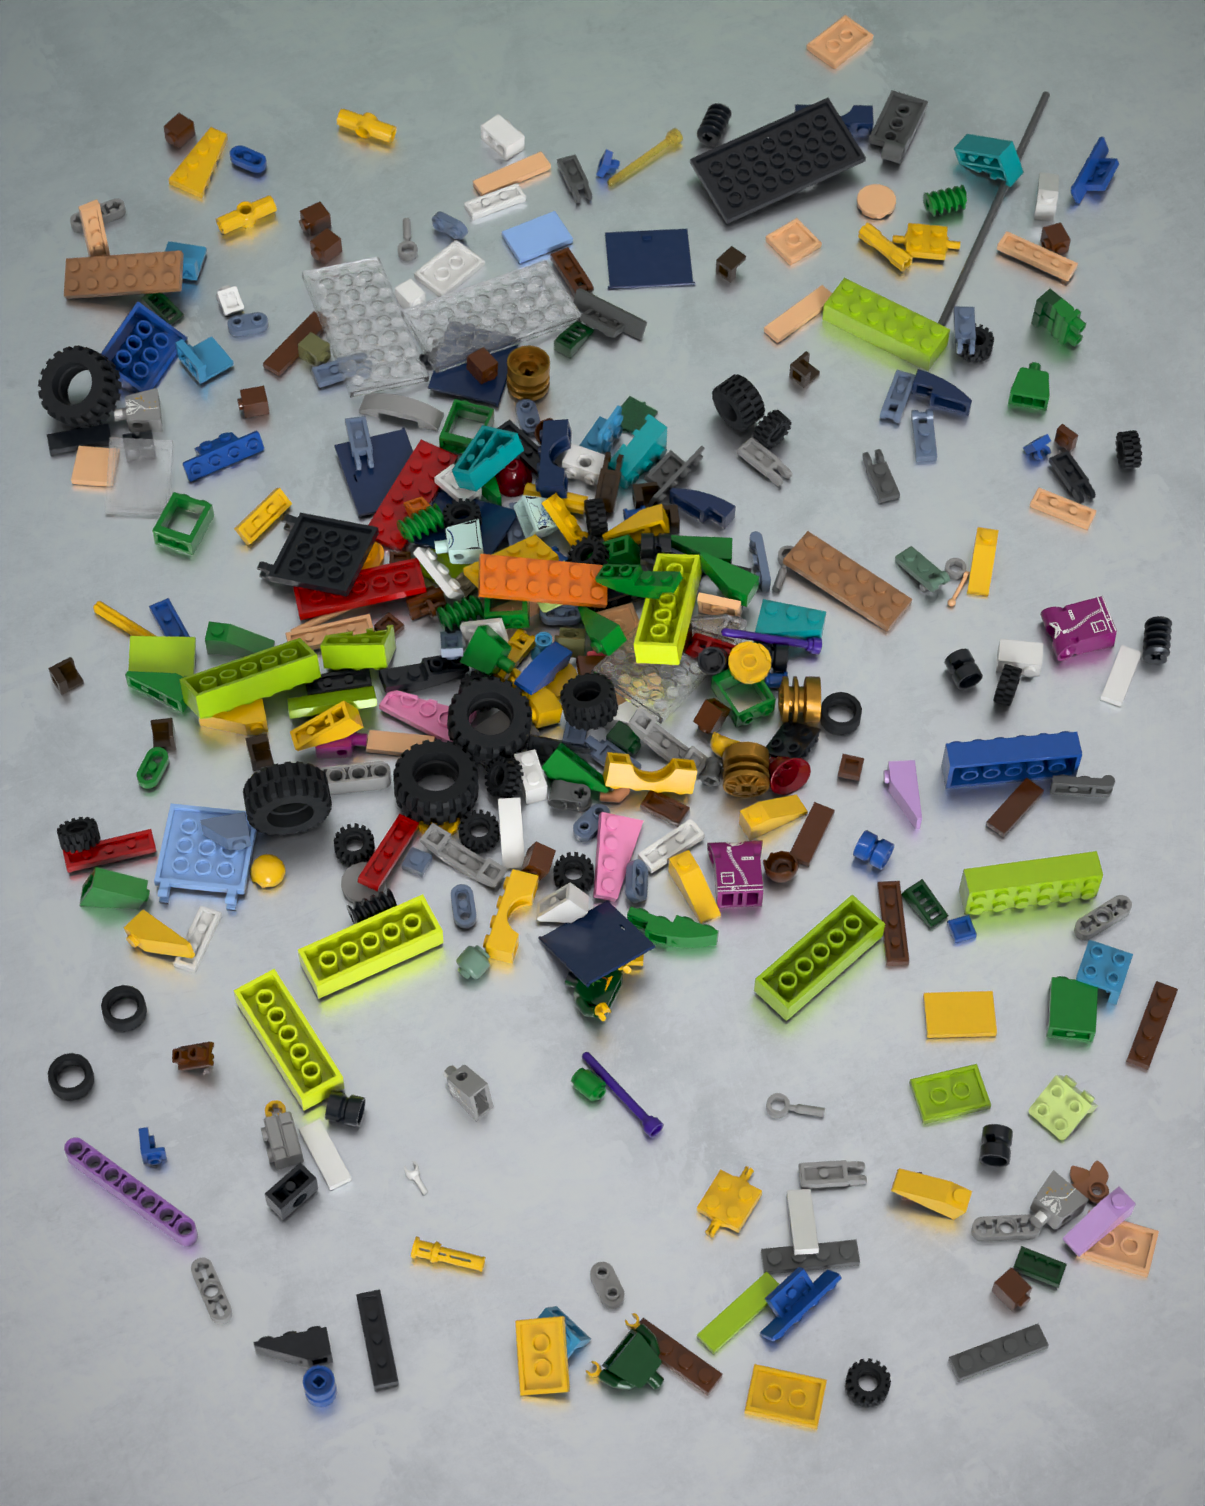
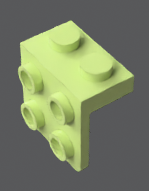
(1062, 1106)

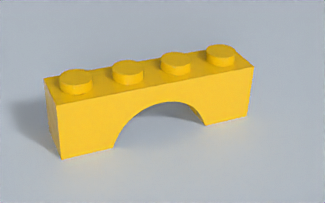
(675, 777)
(519, 892)

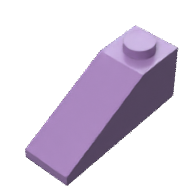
(904, 789)
(1100, 1221)

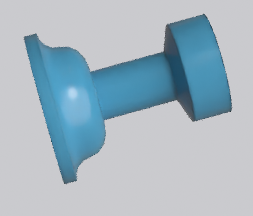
(542, 641)

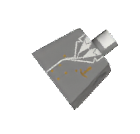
(141, 411)
(469, 1090)
(1056, 1203)

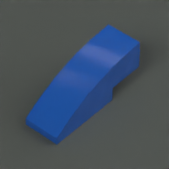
(543, 668)

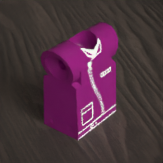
(1080, 627)
(737, 873)

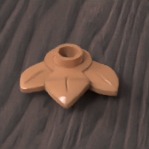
(1088, 1180)

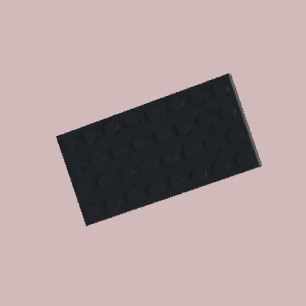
(777, 160)

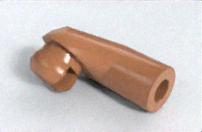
(615, 795)

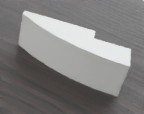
(511, 833)

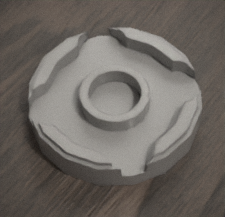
(352, 889)

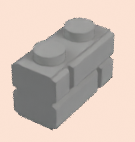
(283, 1140)

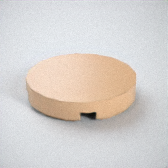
(876, 201)

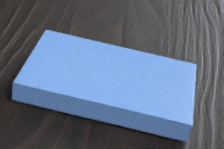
(537, 237)

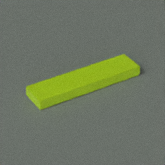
(737, 1314)

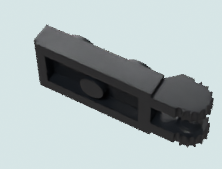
(1072, 476)
(546, 746)

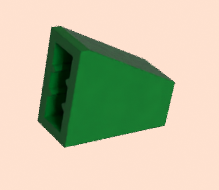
(113, 890)

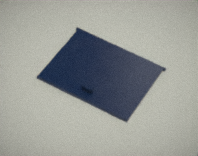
(648, 258)
(462, 383)
(372, 484)
(494, 527)
(597, 943)

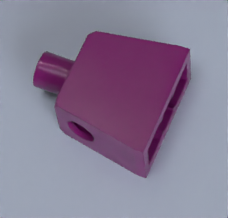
(341, 748)

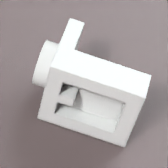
(229, 300)

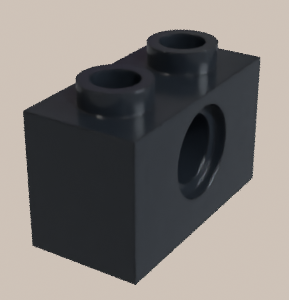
(291, 1191)

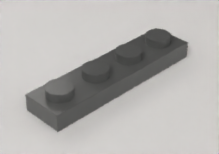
(830, 1255)
(998, 1352)

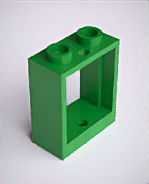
(464, 409)
(178, 540)
(516, 619)
(725, 681)

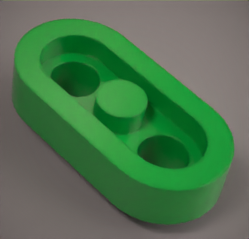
(151, 769)

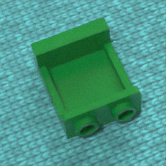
(1072, 1009)

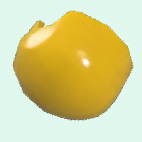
(719, 743)
(267, 870)

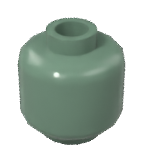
(473, 962)

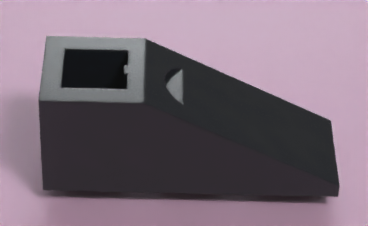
(301, 1348)

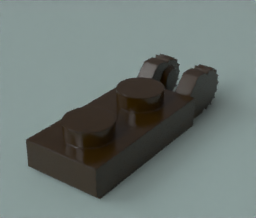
(609, 482)

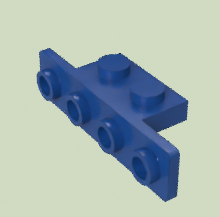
(1095, 172)
(221, 453)
(795, 1298)

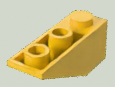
(544, 704)

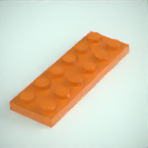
(540, 581)

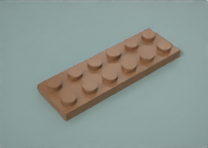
(123, 274)
(847, 581)

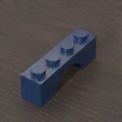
(858, 119)
(555, 439)

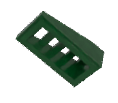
(147, 300)
(570, 349)
(926, 893)

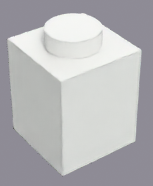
(409, 294)

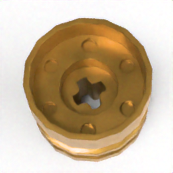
(528, 373)
(800, 699)
(746, 769)

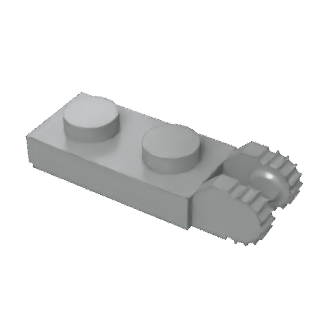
(764, 461)
(830, 1174)

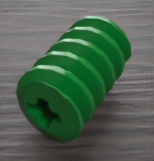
(945, 199)
(421, 523)
(454, 615)

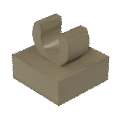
(467, 586)

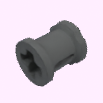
(712, 771)

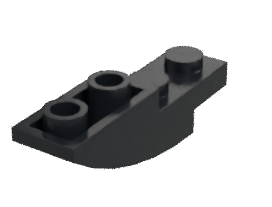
(427, 674)

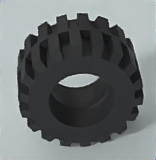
(738, 402)
(589, 701)

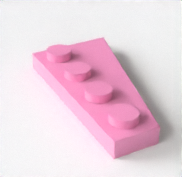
(419, 713)
(614, 850)

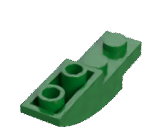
(636, 582)
(680, 933)

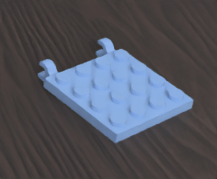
(196, 861)

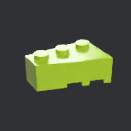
(359, 650)

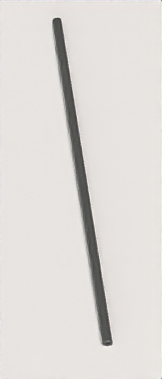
(991, 214)

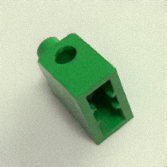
(1031, 388)
(488, 652)

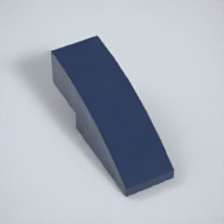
(941, 393)
(703, 506)

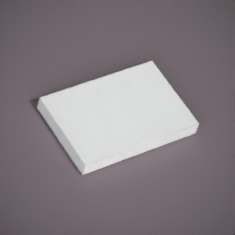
(449, 269)

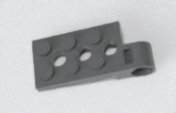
(903, 135)

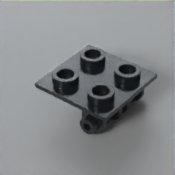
(793, 740)

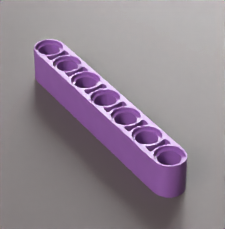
(136, 1200)

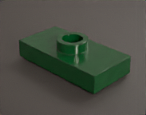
(1039, 1266)

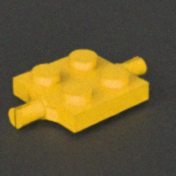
(926, 241)
(729, 1201)

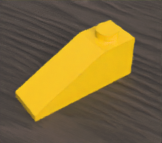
(647, 520)
(982, 561)
(243, 719)
(327, 727)
(769, 815)
(693, 886)
(156, 937)
(932, 1192)

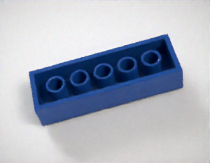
(1010, 759)

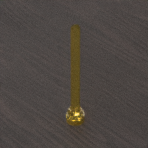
(672, 138)

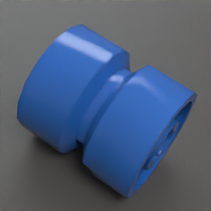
(874, 850)
(319, 1386)

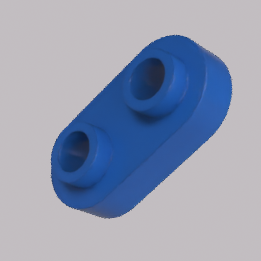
(248, 159)

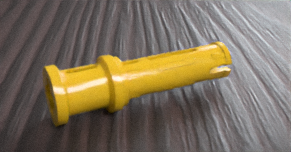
(477, 1262)

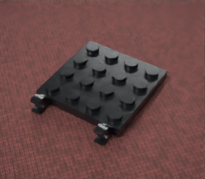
(321, 554)

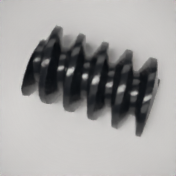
(714, 124)
(1157, 640)
(371, 908)

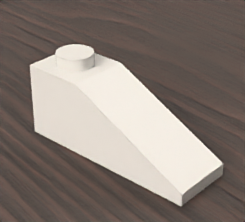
(1046, 197)

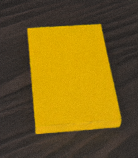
(959, 1014)
(542, 1355)
(785, 1396)

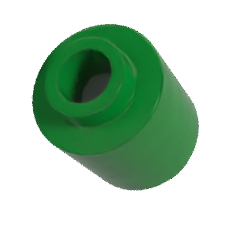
(589, 1084)

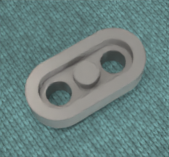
(606, 1284)

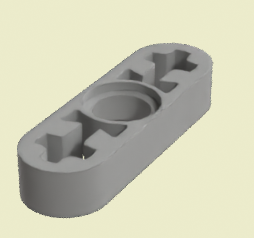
(112, 215)
(1106, 908)
(988, 1222)
(224, 1303)

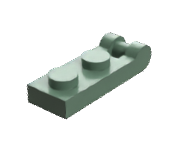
(921, 569)

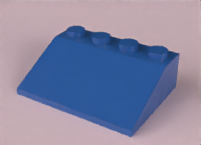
(142, 348)

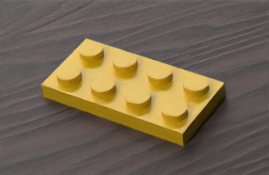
(530, 547)

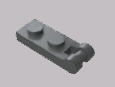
(1082, 785)

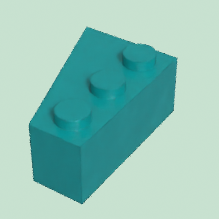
(990, 155)
(642, 451)
(486, 456)
(790, 621)

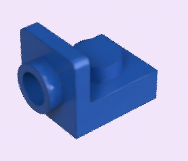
(149, 1152)

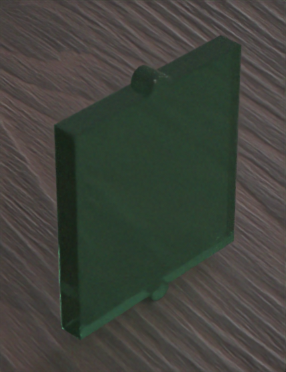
(634, 414)

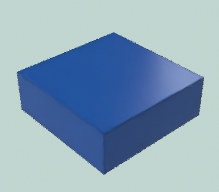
(961, 929)

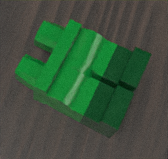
(1058, 318)

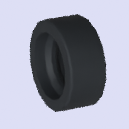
(843, 699)
(121, 992)
(78, 1091)

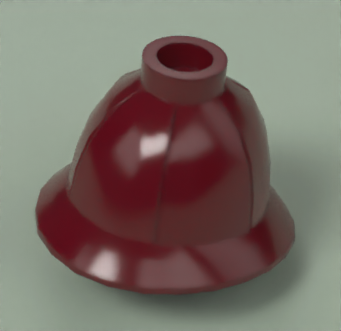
(513, 478)
(787, 774)

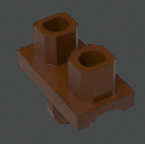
(426, 603)
(194, 1056)

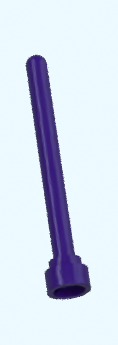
(812, 645)
(651, 1124)

